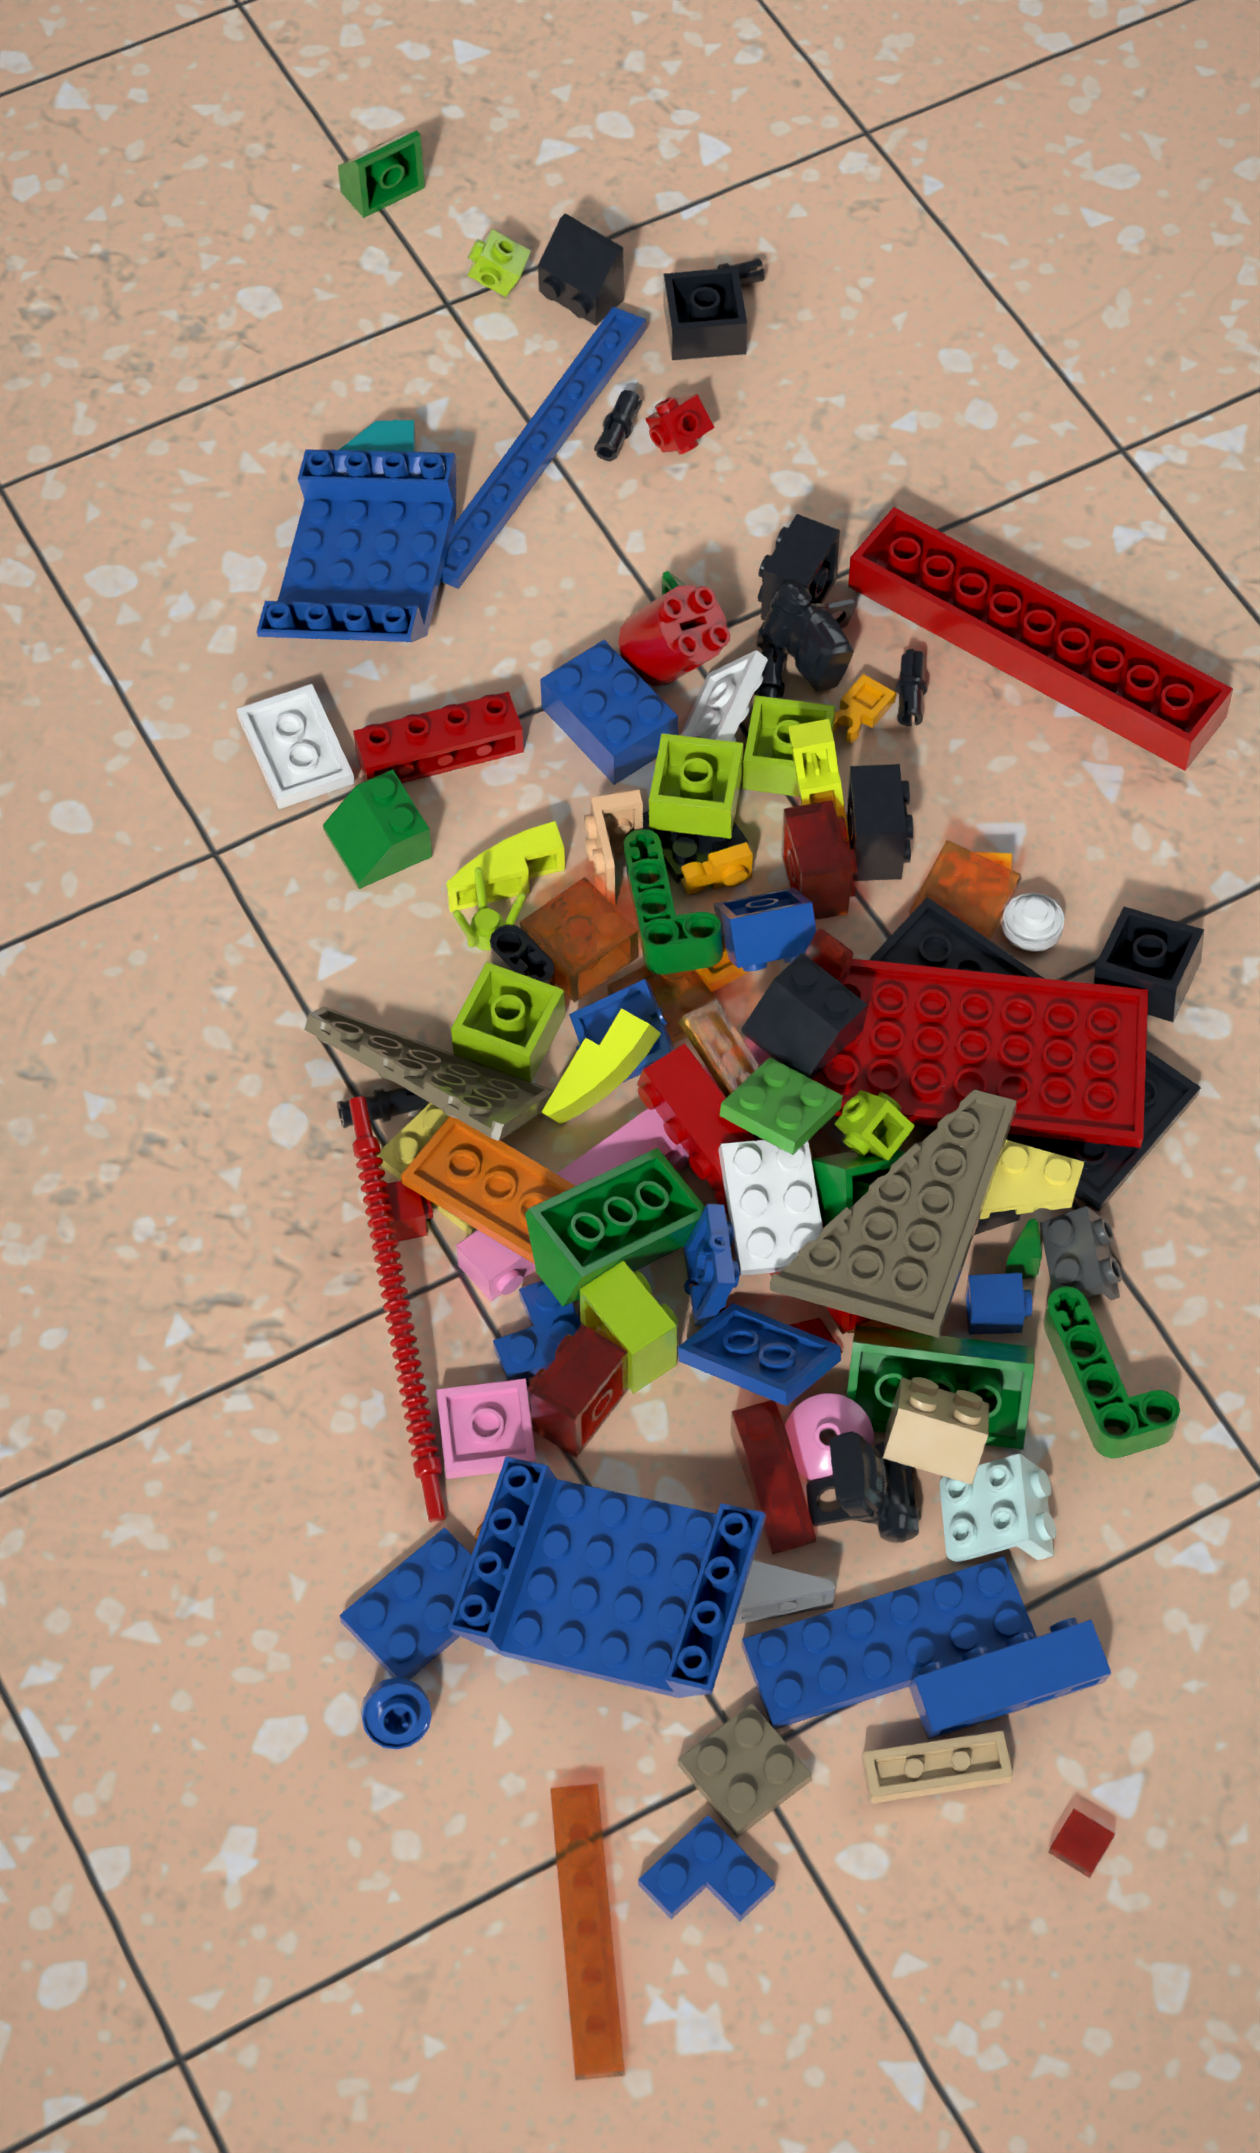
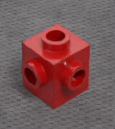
(679, 423)

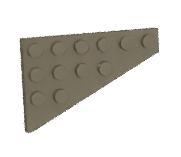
(460, 1087)
(910, 1234)

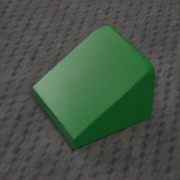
(1026, 1253)

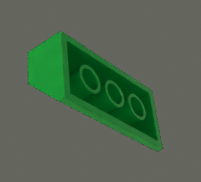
(618, 1216)
(990, 1369)

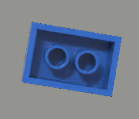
(607, 711)

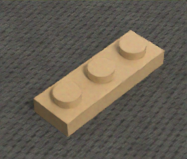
(937, 1767)

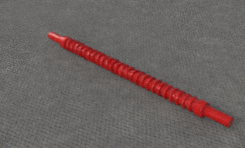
(427, 1466)

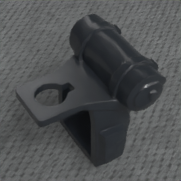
(809, 634)
(867, 1489)

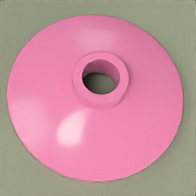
(813, 1417)

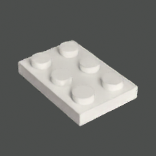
(725, 699)
(295, 746)
(769, 1203)

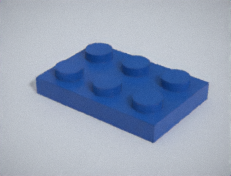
(759, 1354)
(409, 1610)

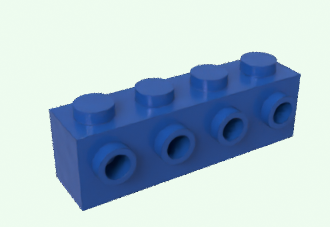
(1008, 1678)

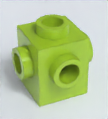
(497, 262)
(873, 1125)

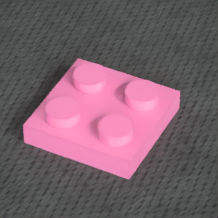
(484, 1426)

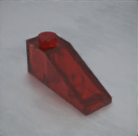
(772, 1475)

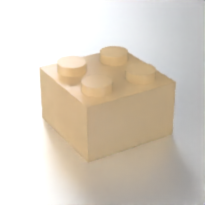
(937, 1429)

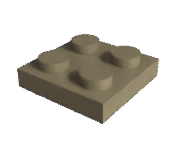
(744, 1770)

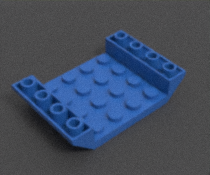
(366, 547)
(606, 1582)

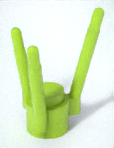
(486, 919)

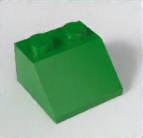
(383, 174)
(378, 830)
(845, 1179)

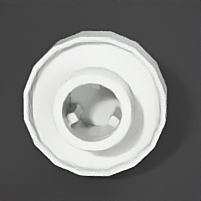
(1033, 922)

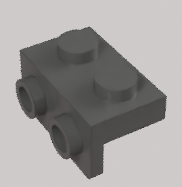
(1081, 1253)

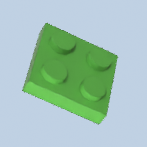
(781, 1106)

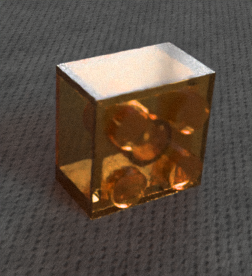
(583, 938)

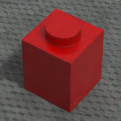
(408, 1210)

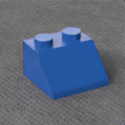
(766, 927)

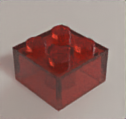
(818, 857)
(578, 1389)

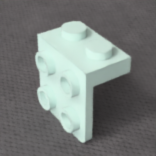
(998, 1511)

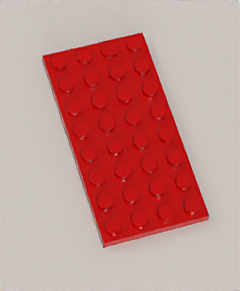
(1052, 1045)

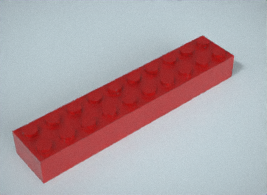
(1040, 638)

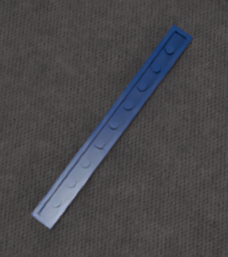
(539, 443)

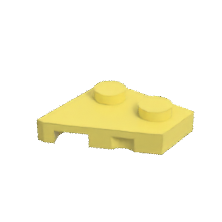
(1032, 1180)

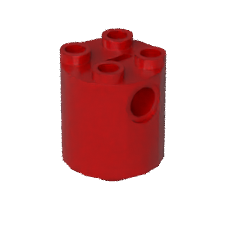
(674, 634)

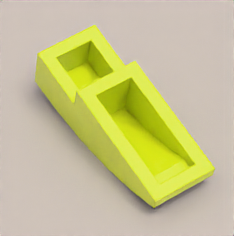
(816, 765)
(509, 866)
(602, 1067)

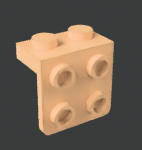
(606, 828)

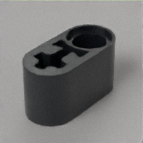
(528, 954)

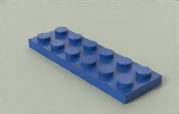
(883, 1641)

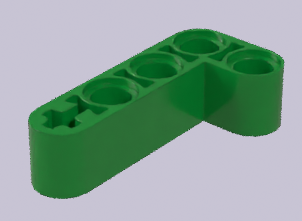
(667, 940)
(1100, 1371)

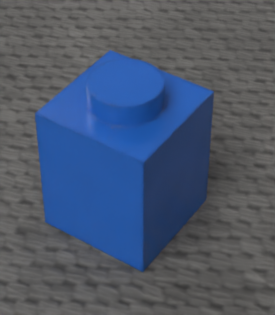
(996, 1303)

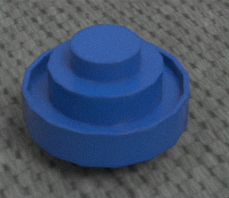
(396, 1713)

